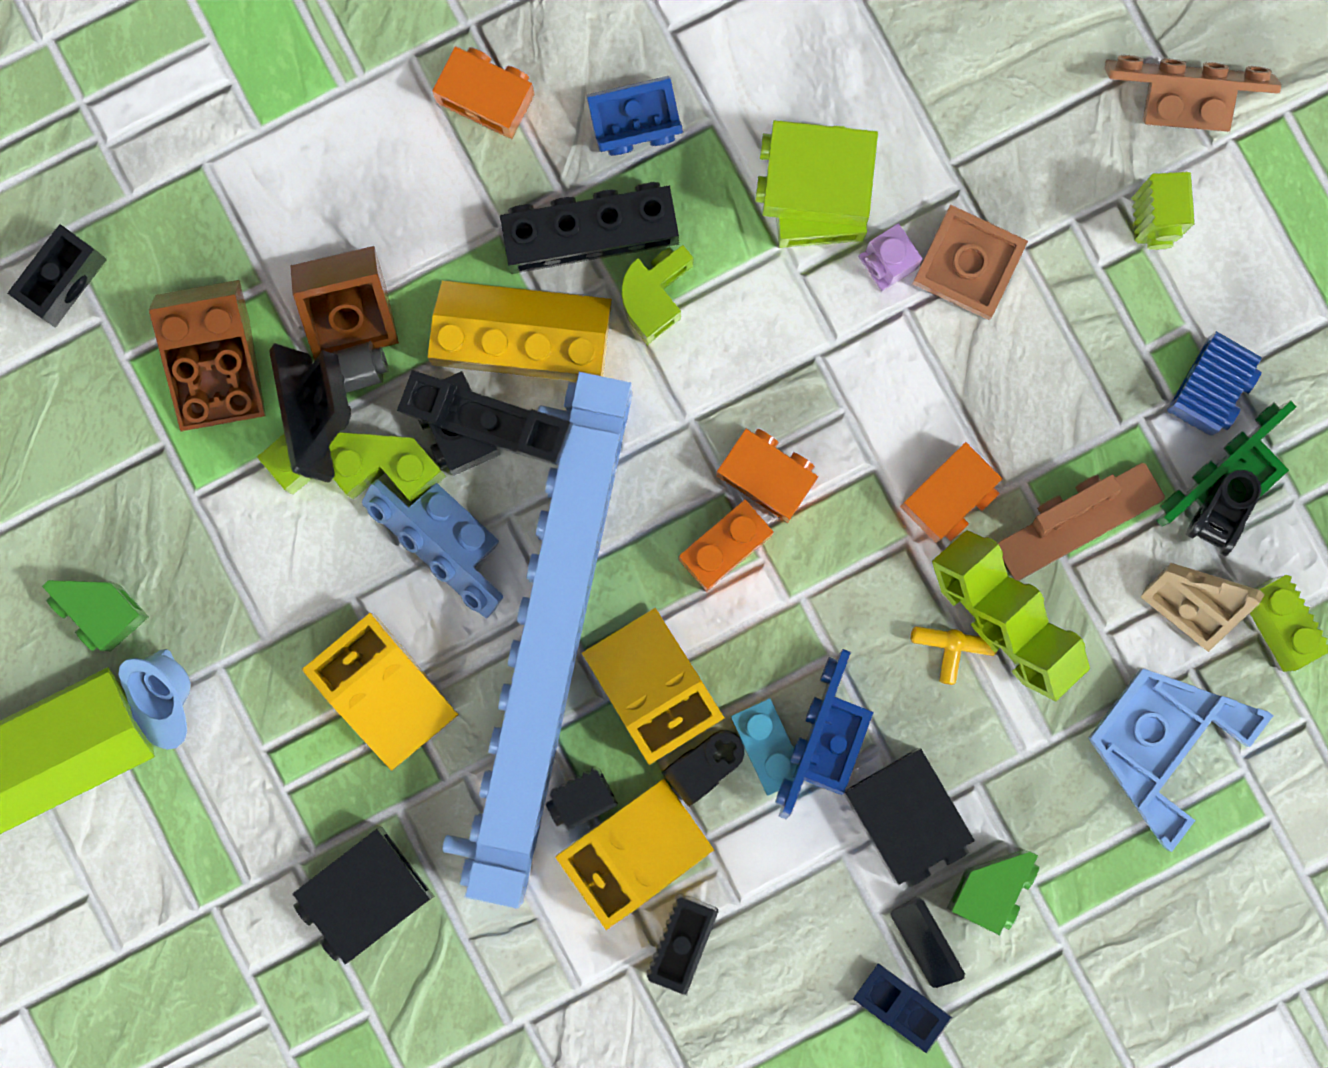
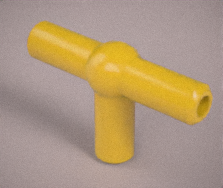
(953, 643)

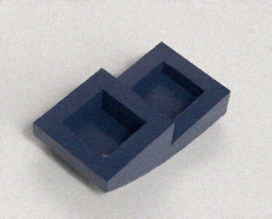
(902, 1008)

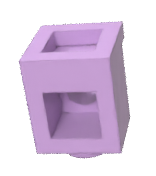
(890, 257)

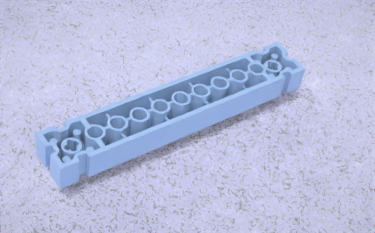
(545, 658)

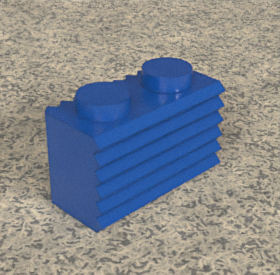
(1215, 385)

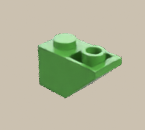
(99, 609)
(991, 889)

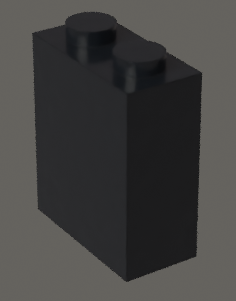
(909, 818)
(361, 896)

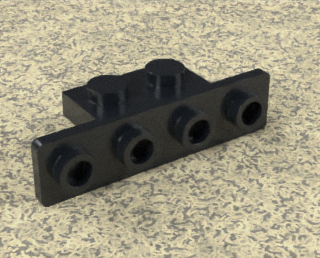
(311, 408)

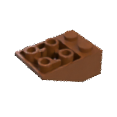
(208, 354)

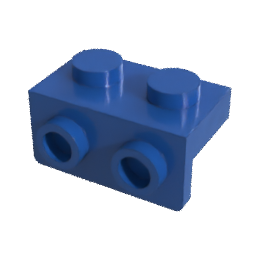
(634, 115)

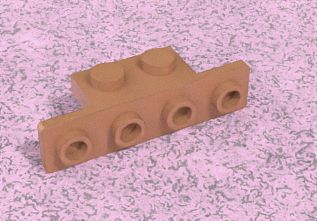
(1191, 95)
(1080, 519)

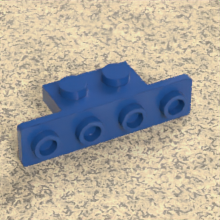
(832, 742)

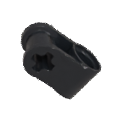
(1225, 514)
(699, 771)

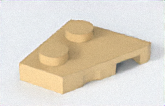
(1200, 602)

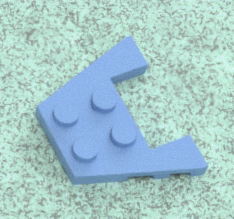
(1152, 733)

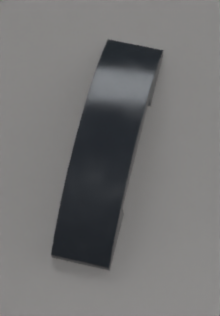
(484, 418)

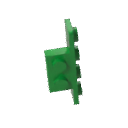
(1243, 454)

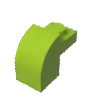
(643, 292)

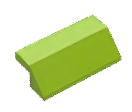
(66, 747)

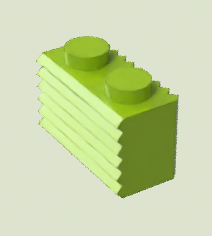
(1163, 209)
(1288, 625)

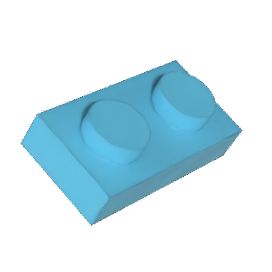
(766, 744)

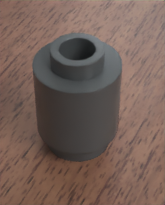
(362, 366)

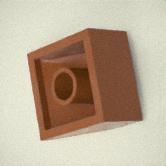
(343, 301)

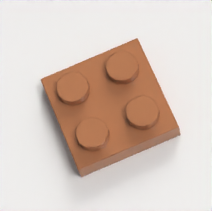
(970, 262)

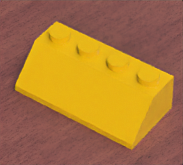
(519, 331)

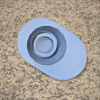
(156, 695)

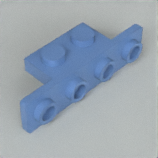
(442, 537)

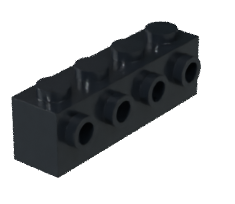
(589, 228)

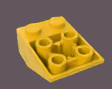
(652, 686)
(380, 691)
(634, 854)

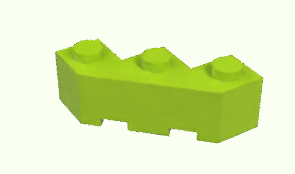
(361, 461)
(1010, 615)

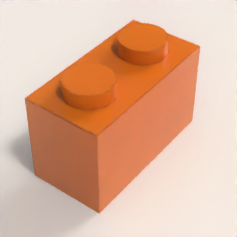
(484, 91)
(768, 474)
(952, 493)
(725, 545)

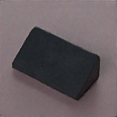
(927, 943)

